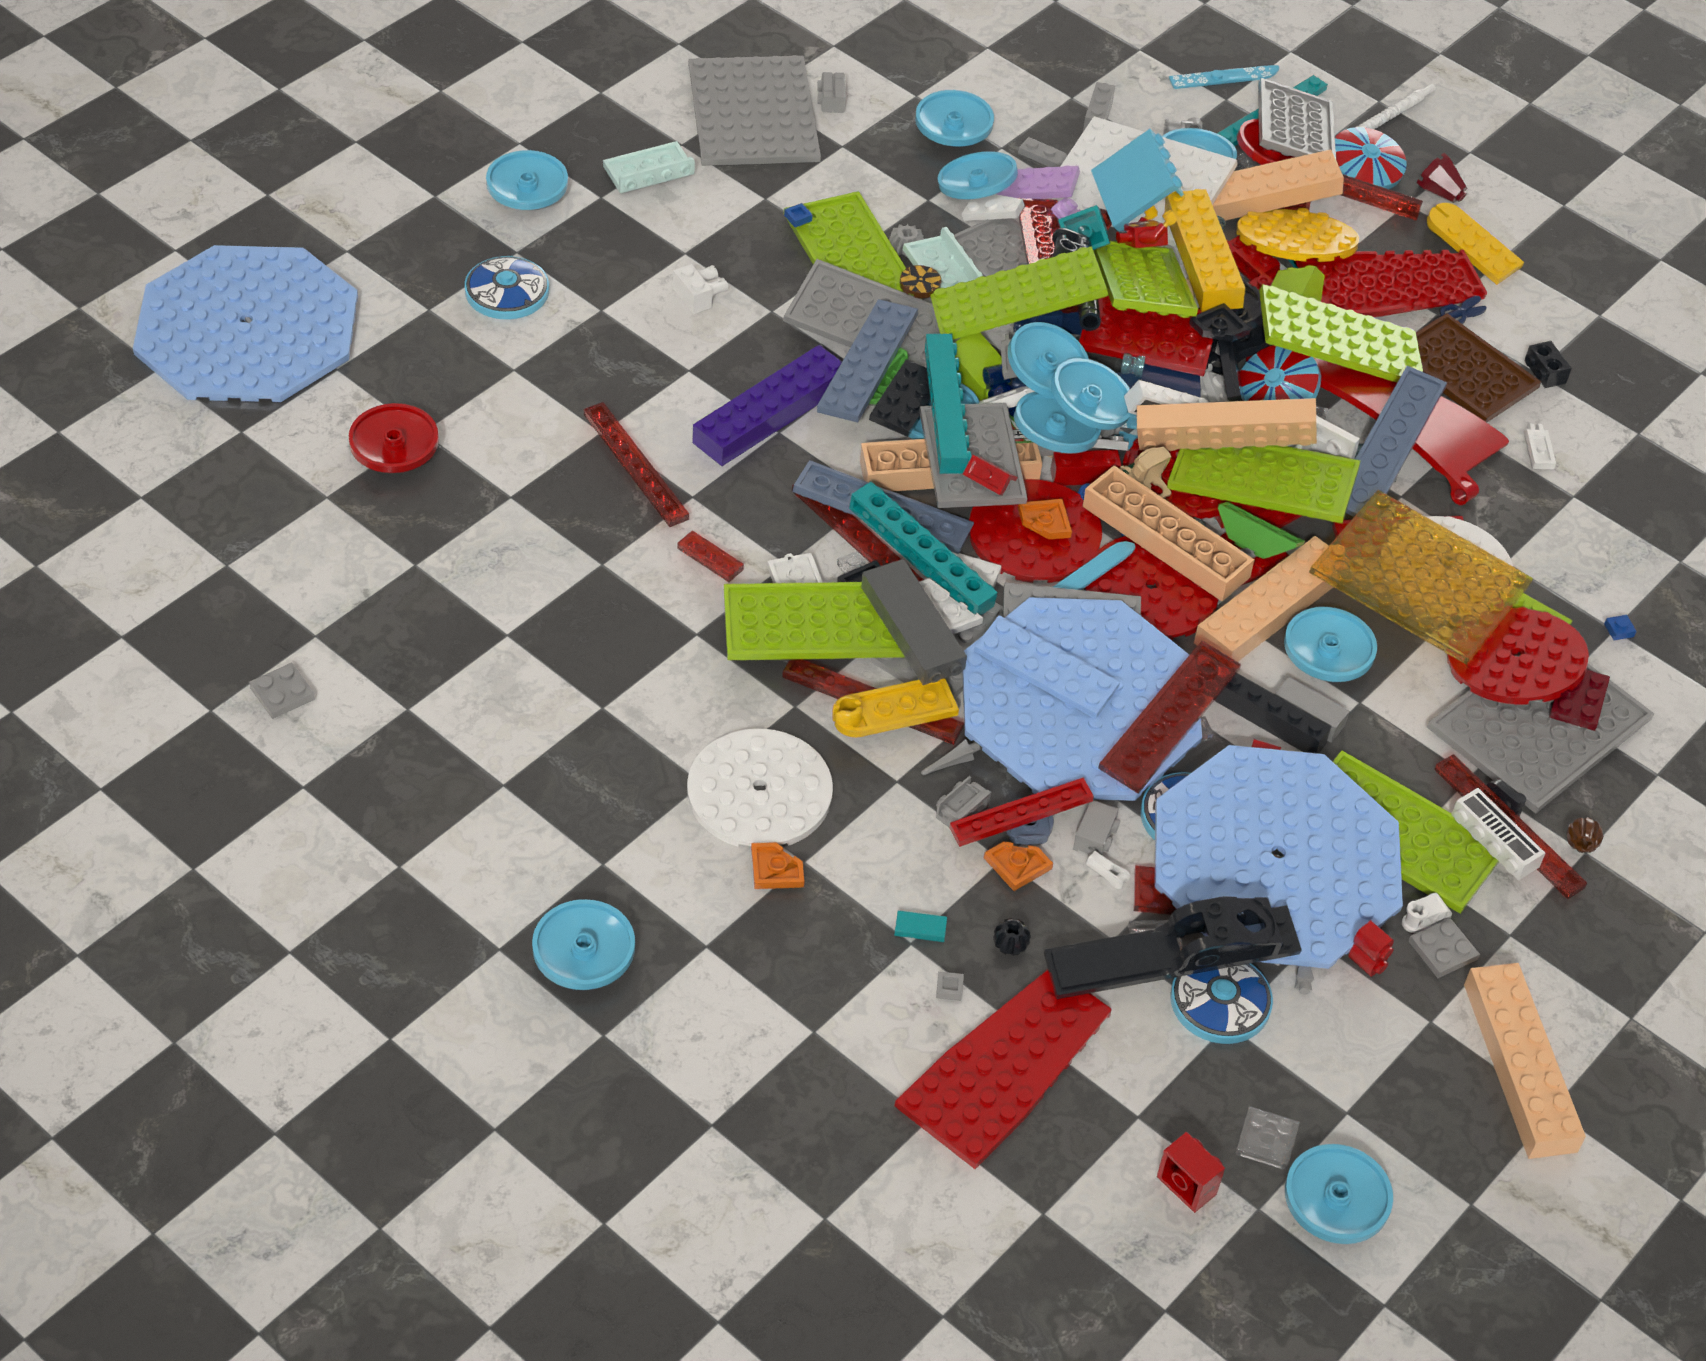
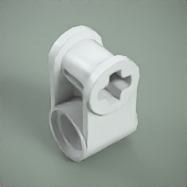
(1425, 913)

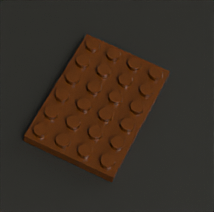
(1474, 370)

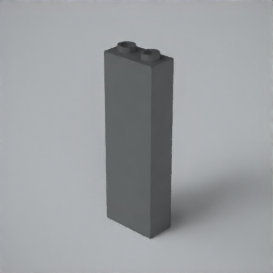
(913, 622)

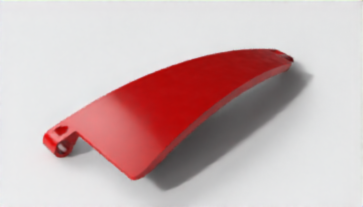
(1450, 440)

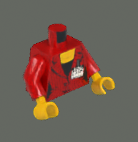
(1147, 231)

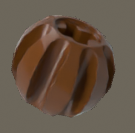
(1584, 835)

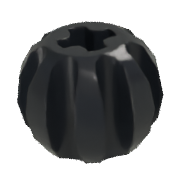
(1011, 937)

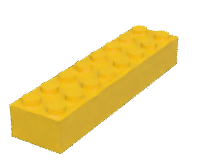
(1205, 250)

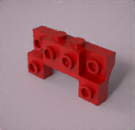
(1255, 265)

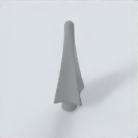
(959, 754)
(1304, 979)

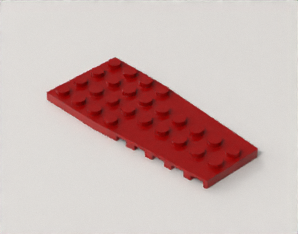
(1397, 282)
(1001, 1069)

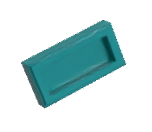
(920, 926)

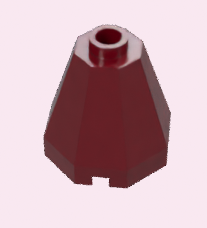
(1443, 180)

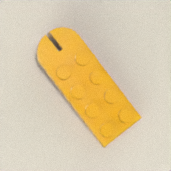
(1480, 246)
(893, 708)

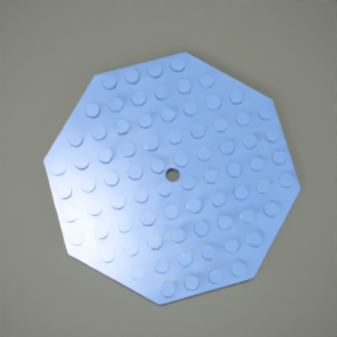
(195, 329)
(1048, 739)
(1335, 840)

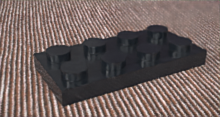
(902, 399)

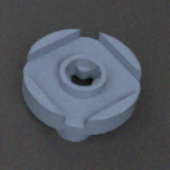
(1032, 834)

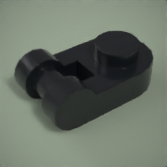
(1513, 800)

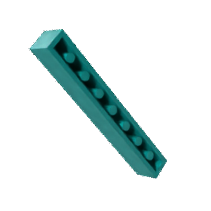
(946, 403)

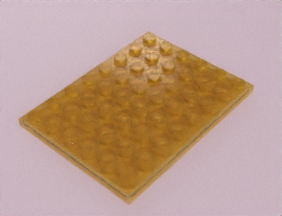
(1421, 576)

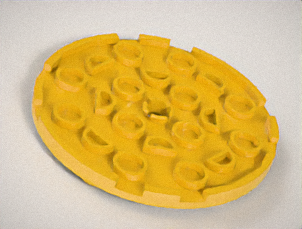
(1298, 234)

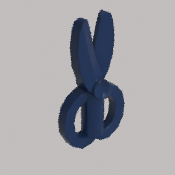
(1465, 310)

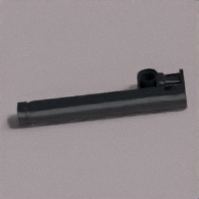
(1089, 311)

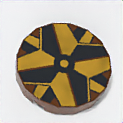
(920, 281)

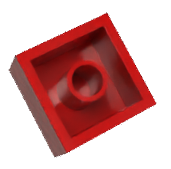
(1190, 1171)

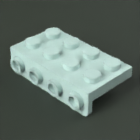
(649, 167)
(944, 256)

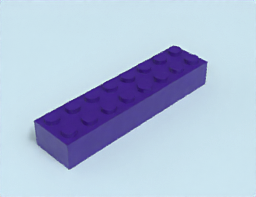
(766, 406)

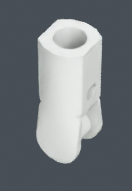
(1111, 872)

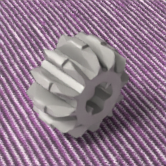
(903, 235)

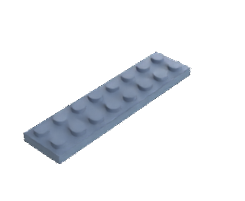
(867, 361)
(1394, 435)
(835, 490)

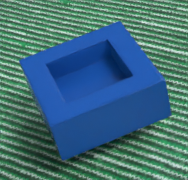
(798, 215)
(1620, 627)

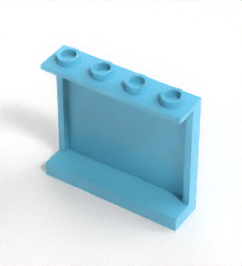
(1136, 178)

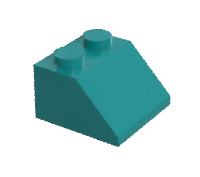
(1089, 223)

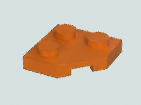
(1046, 518)
(1018, 864)
(775, 867)

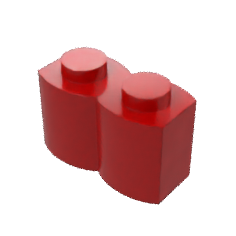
(1371, 949)

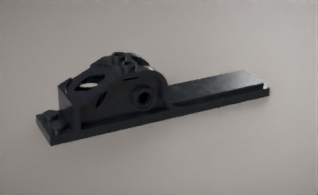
(1233, 352)
(1156, 952)

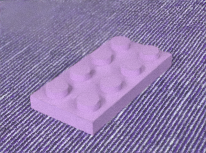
(1043, 183)

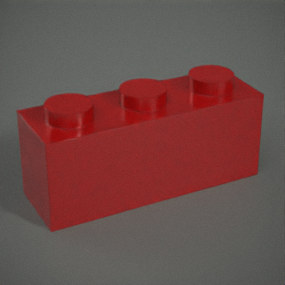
(1083, 466)

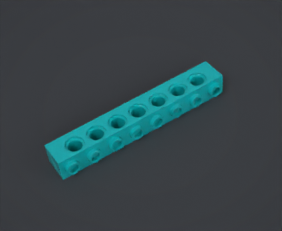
(922, 548)

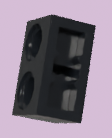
(1547, 364)

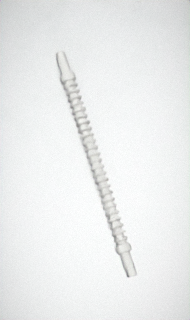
(1398, 107)

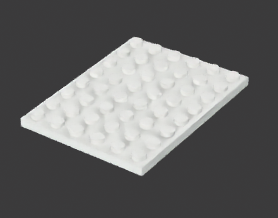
(1103, 138)

